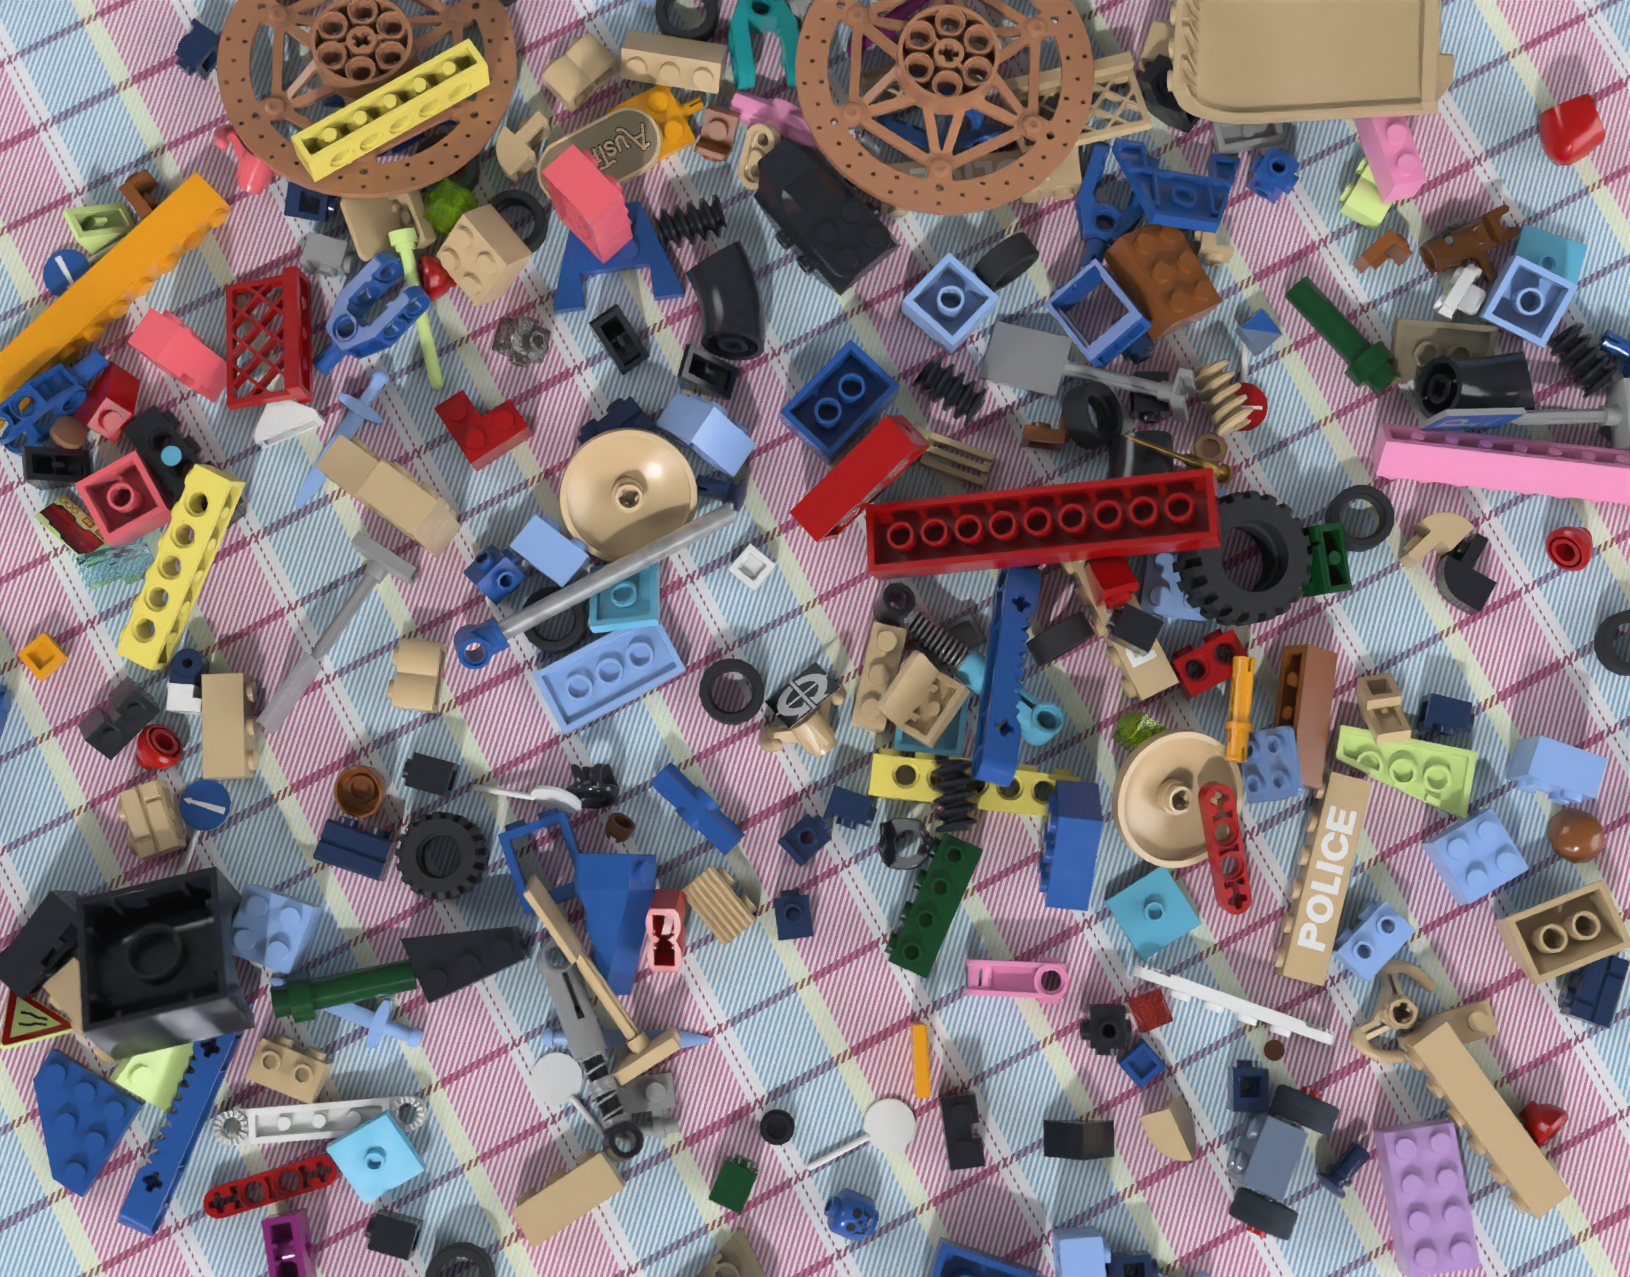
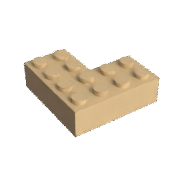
(391, 493)

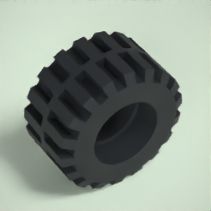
(413, 849)

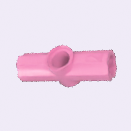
(779, 112)

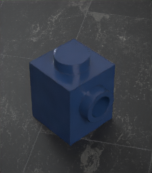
(793, 915)

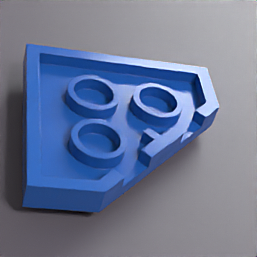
(80, 1119)

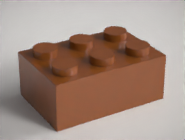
(1162, 278)

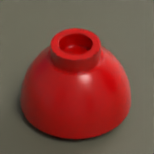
(434, 277)
(1570, 547)
(158, 747)
(1543, 1121)

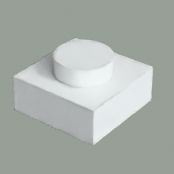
(752, 567)

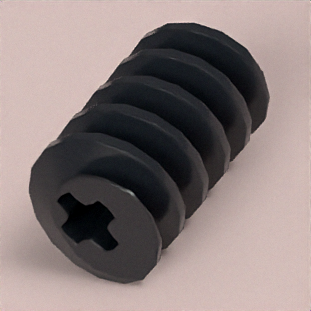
(690, 223)
(1582, 359)
(951, 389)
(954, 795)

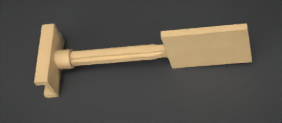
(644, 1051)

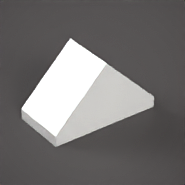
(284, 421)

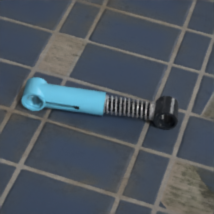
(968, 666)

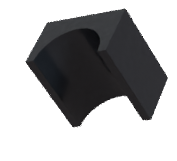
(160, 964)

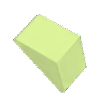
(99, 225)

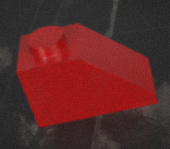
(110, 402)

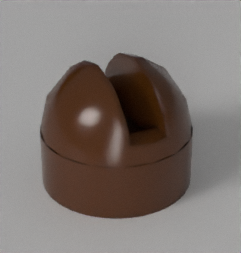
(619, 827)

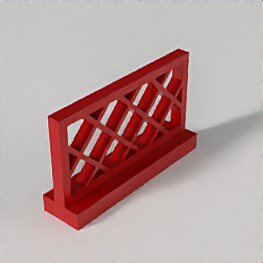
(295, 331)

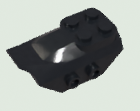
(821, 216)

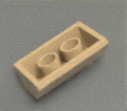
(1564, 932)

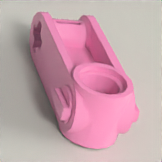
(1016, 978)

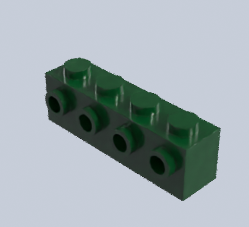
(934, 905)

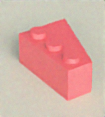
(180, 353)

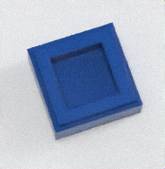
(1141, 1063)

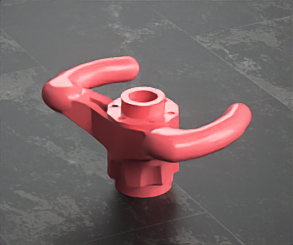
(251, 173)

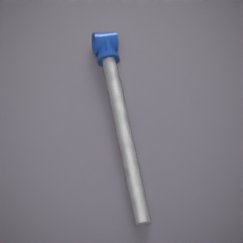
(494, 635)

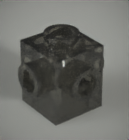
(521, 340)

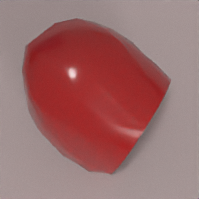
(1570, 130)

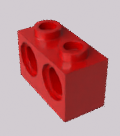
(1212, 669)

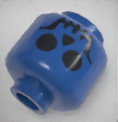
(851, 1215)

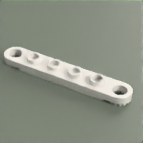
(1246, 1011)
(313, 1120)

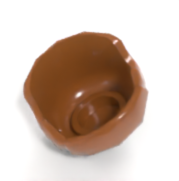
(360, 791)
(1576, 835)

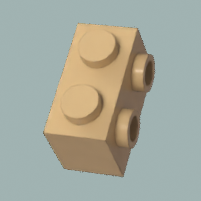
(290, 1068)

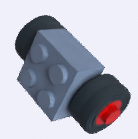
(1270, 1156)

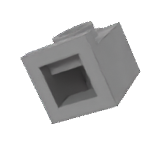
(328, 255)

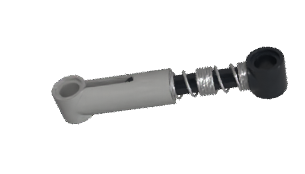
(587, 1047)

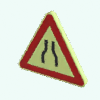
(30, 1022)

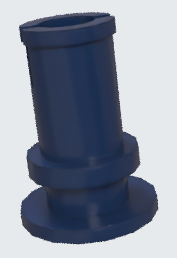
(723, 491)
(1343, 1170)

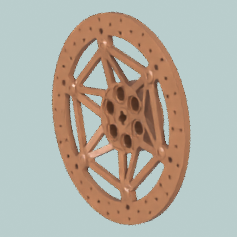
(362, 51)
(964, 60)

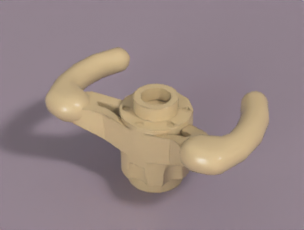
(811, 731)
(1391, 1010)

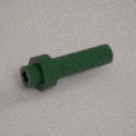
(1366, 362)
(306, 995)

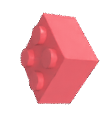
(126, 499)

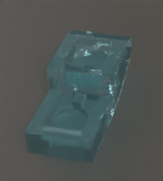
(114, 563)

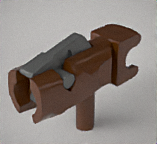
(1465, 241)

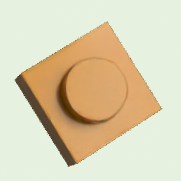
(43, 656)

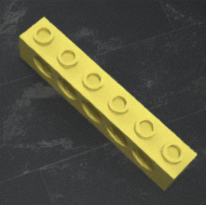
(391, 110)
(196, 559)
(885, 785)

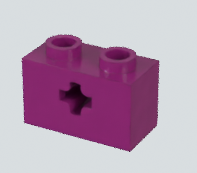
(289, 1244)

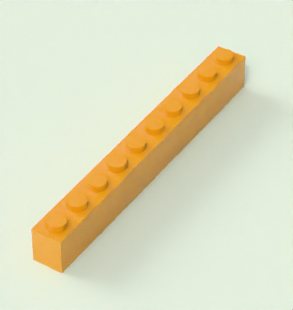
(112, 284)

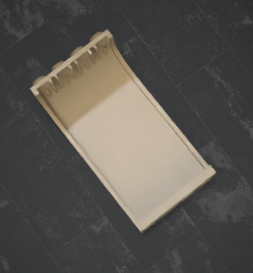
(1305, 59)

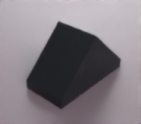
(618, 339)
(706, 373)
(54, 467)
(1078, 1139)

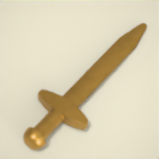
(1223, 472)

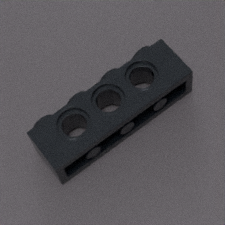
(147, 435)

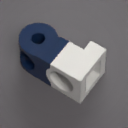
(186, 682)

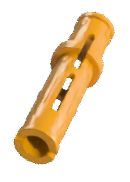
(1240, 708)

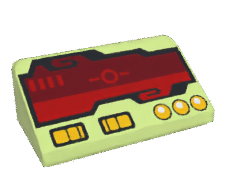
(72, 526)

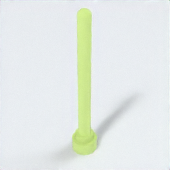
(404, 243)

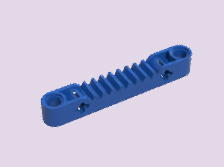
(997, 726)
(145, 1202)

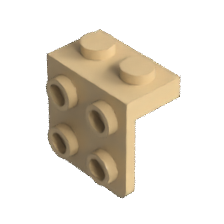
(374, 218)
(922, 699)

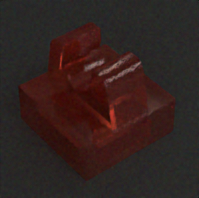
(1149, 1010)

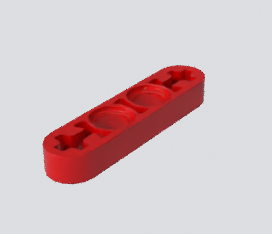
(1219, 849)
(272, 1186)

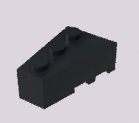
(41, 945)
(463, 958)

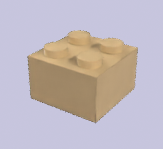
(483, 255)

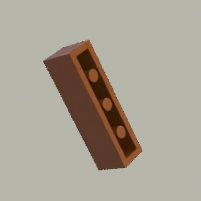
(1305, 705)

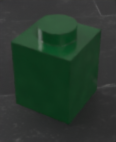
(734, 1183)

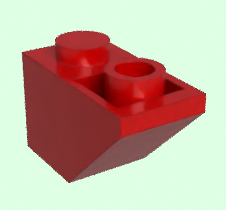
(1111, 582)

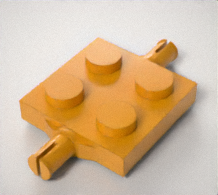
(669, 115)

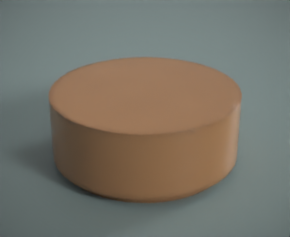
(68, 433)
(1209, 447)

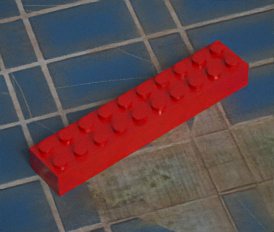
(1044, 524)

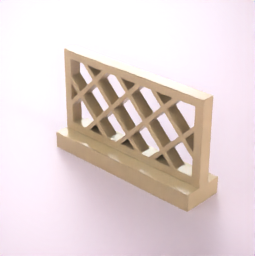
(1107, 73)

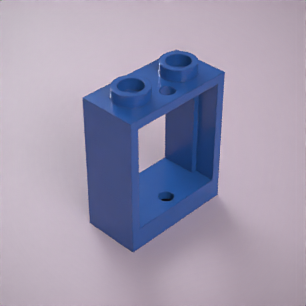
(1118, 336)
(520, 829)

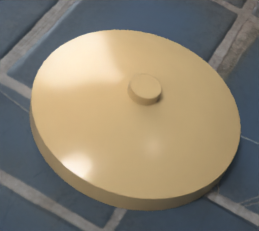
(626, 491)
(1158, 796)

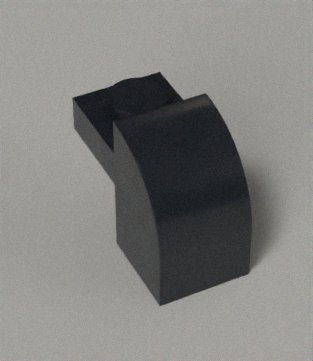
(1161, 101)
(1459, 581)

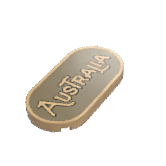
(621, 142)

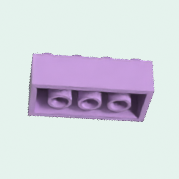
(1426, 1198)

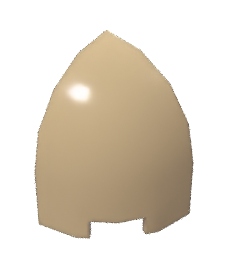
(1171, 1130)

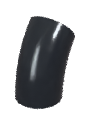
(729, 304)
(1474, 383)
(1132, 459)

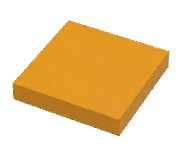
(920, 1059)

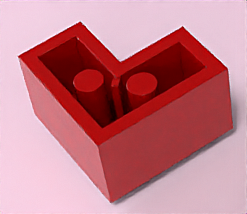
(483, 437)

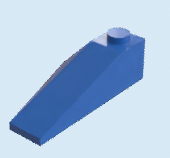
(615, 903)

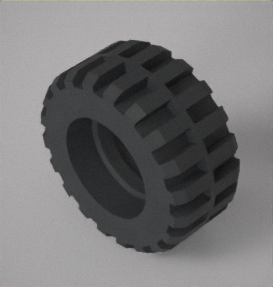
(1283, 560)

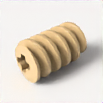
(1221, 397)

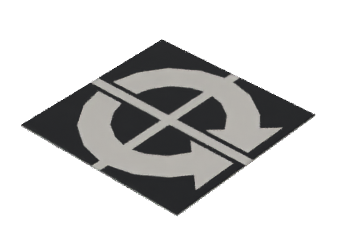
(802, 695)

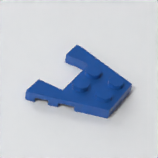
(1175, 196)
(640, 252)

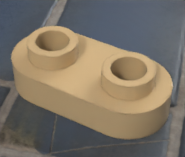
(754, 149)

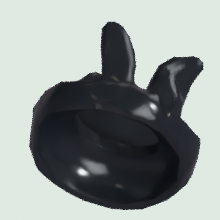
(594, 786)
(889, 832)

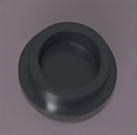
(777, 1127)

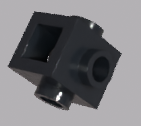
(1119, 1028)

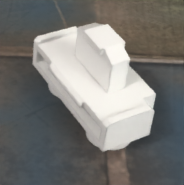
(1463, 295)

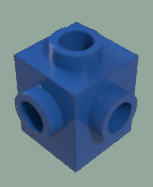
(1273, 174)
(495, 573)

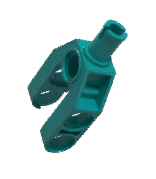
(776, 19)

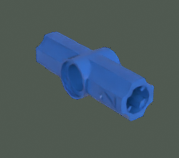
(697, 808)

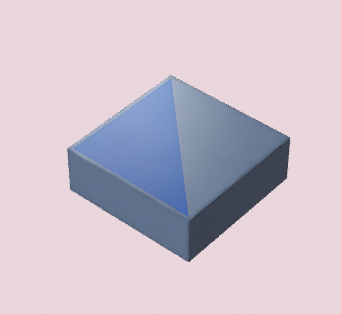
(1258, 332)

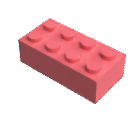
(588, 202)

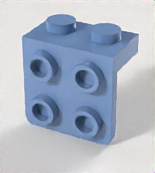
(1272, 766)

